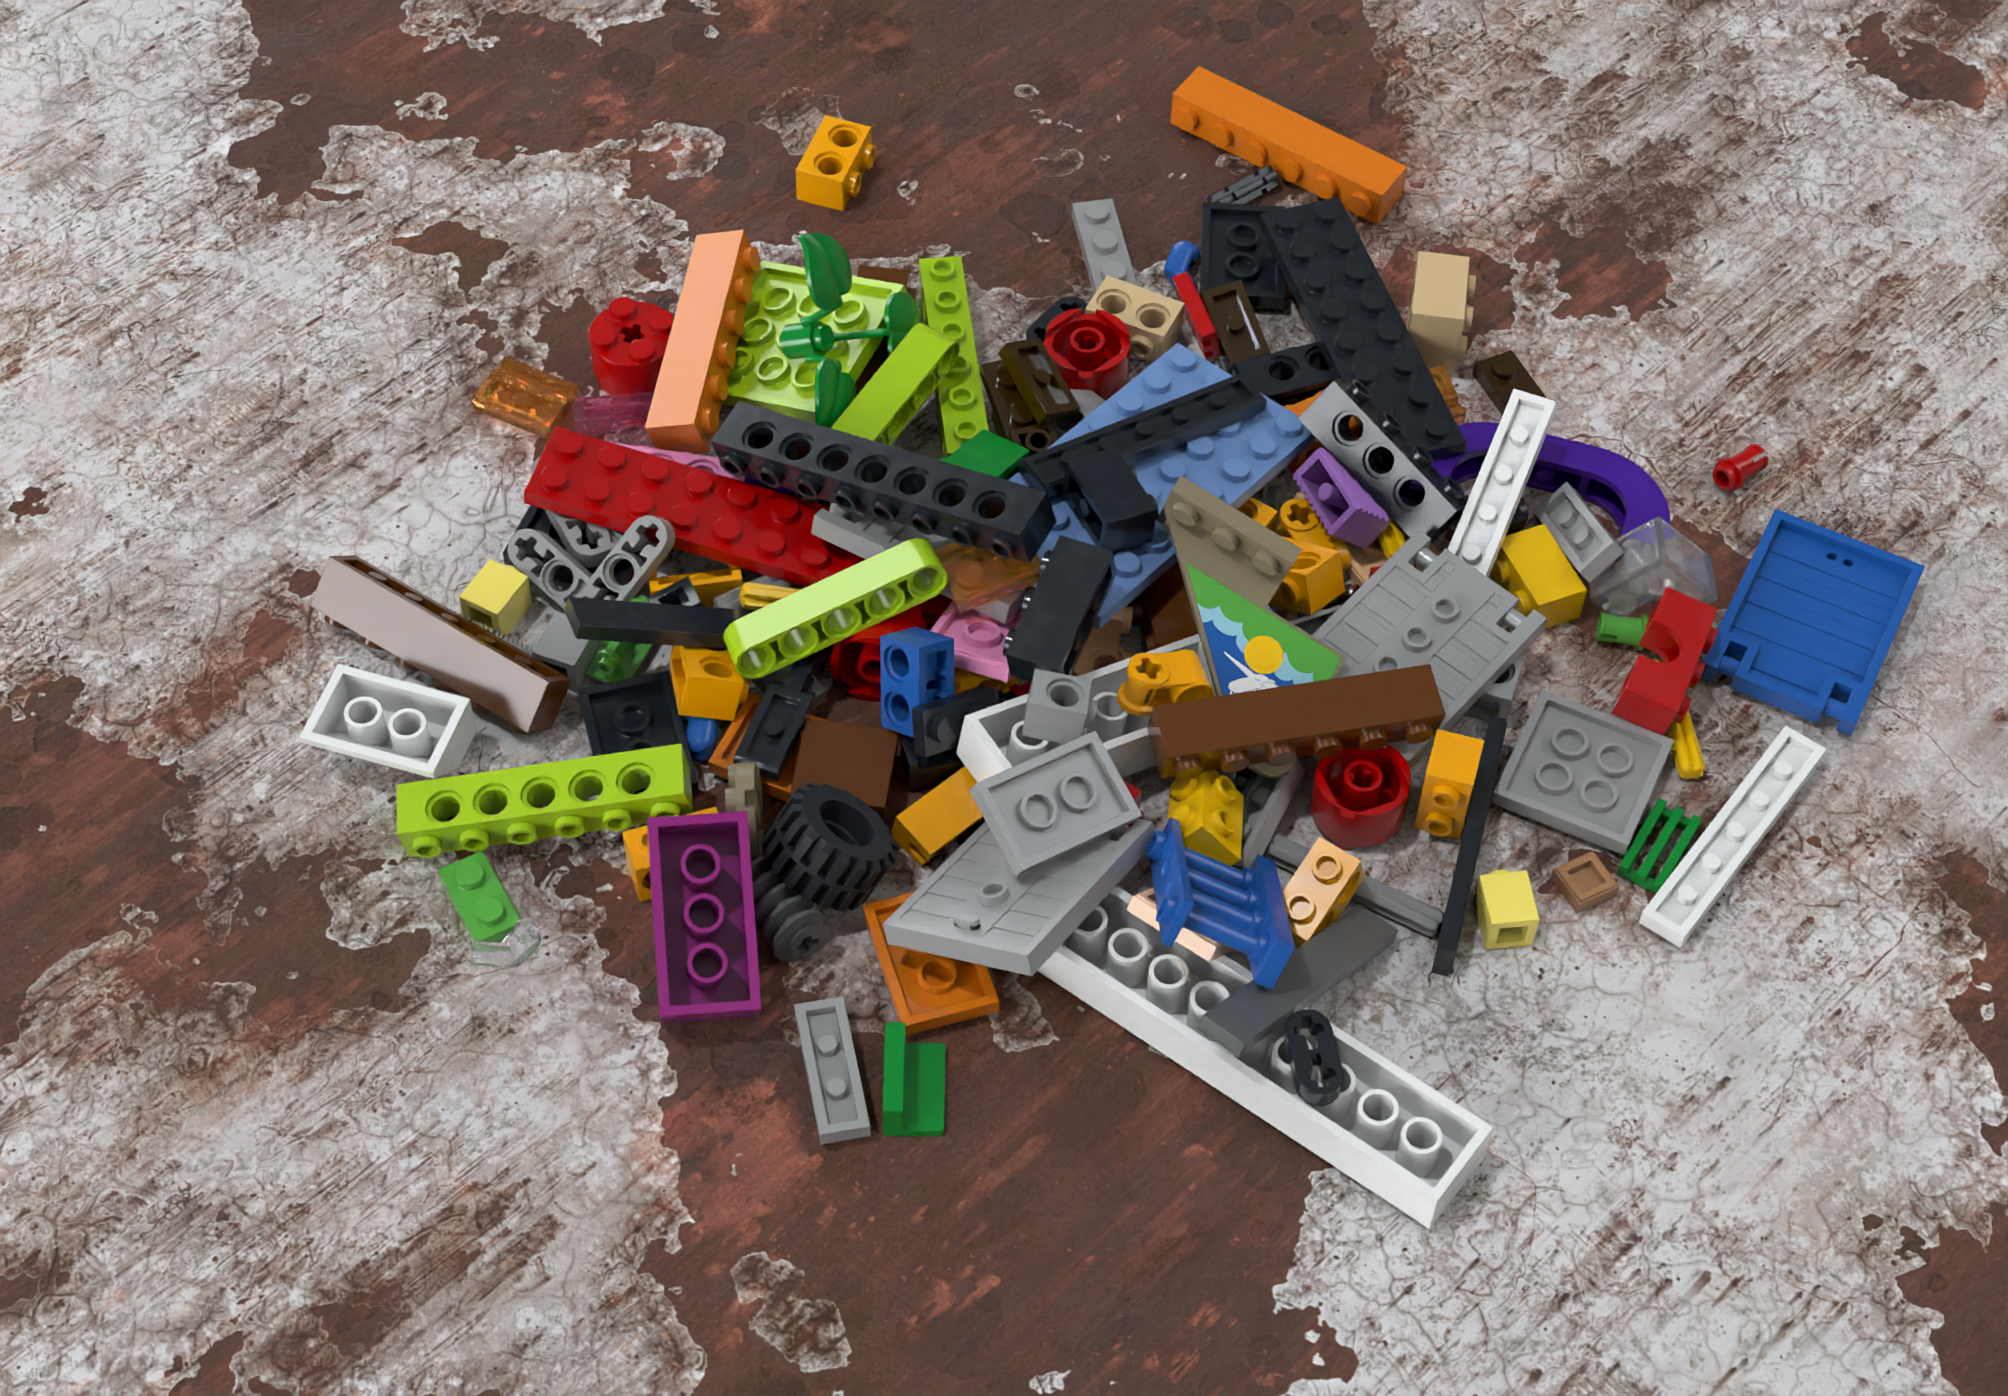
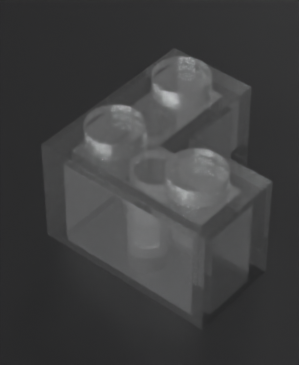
(1651, 560)

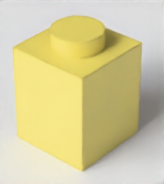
(497, 597)
(1505, 909)

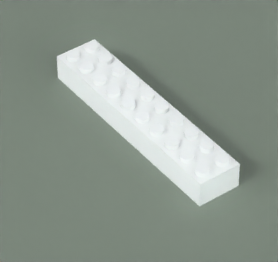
(1380, 1129)

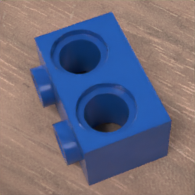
(914, 671)

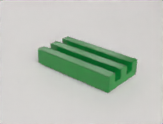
(1673, 819)

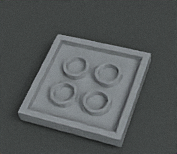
(1582, 772)

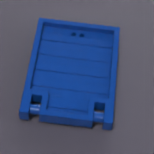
(1812, 621)

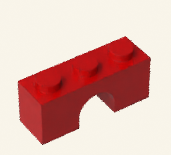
(1656, 690)

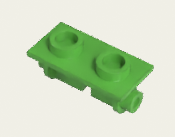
(618, 659)

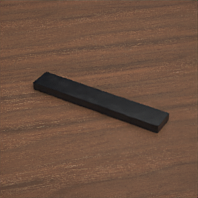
(1150, 430)
(653, 623)
(1469, 847)

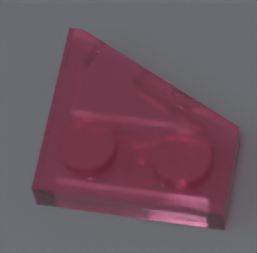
(611, 412)

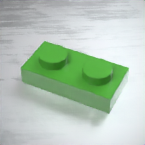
(479, 898)

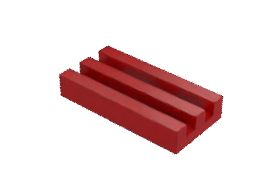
(1197, 316)

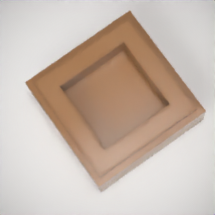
(1584, 882)

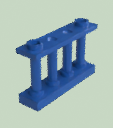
(1221, 903)

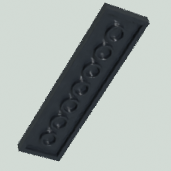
(1359, 322)

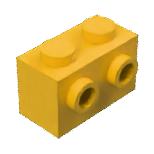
(1209, 815)

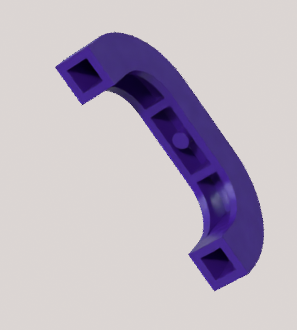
(1594, 472)

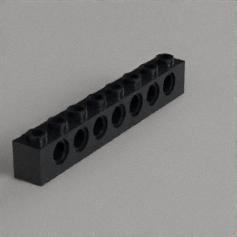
(885, 482)

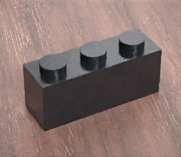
(1060, 609)

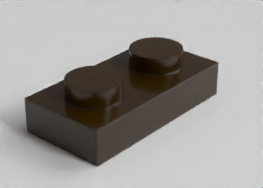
(1235, 322)
(1501, 375)
(1039, 381)

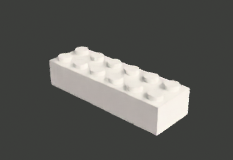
(994, 739)

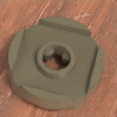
(746, 795)

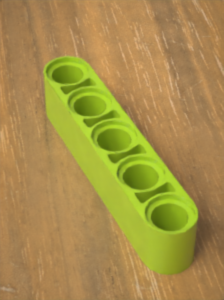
(900, 386)
(835, 608)

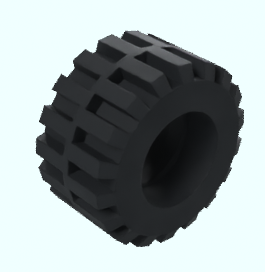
(829, 846)

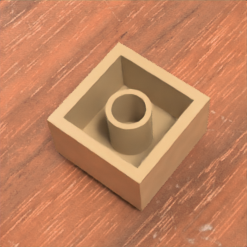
(1440, 309)

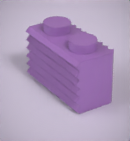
(1340, 500)

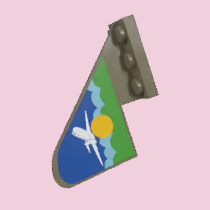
(1230, 577)

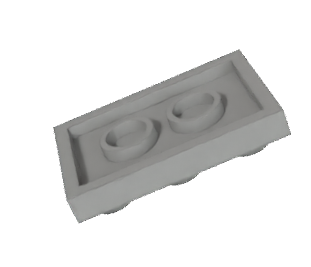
(1055, 803)

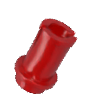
(1732, 472)

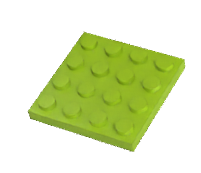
(780, 298)

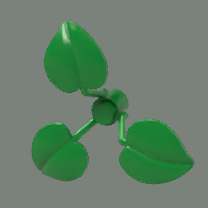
(828, 279)

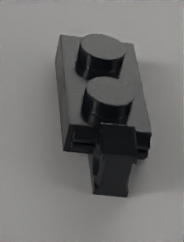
(778, 722)
(940, 722)

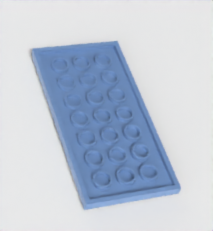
(1225, 463)

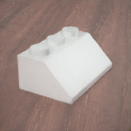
(391, 722)

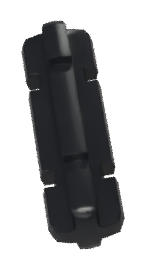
(1248, 187)

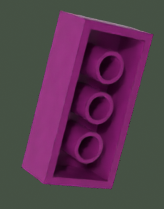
(703, 917)

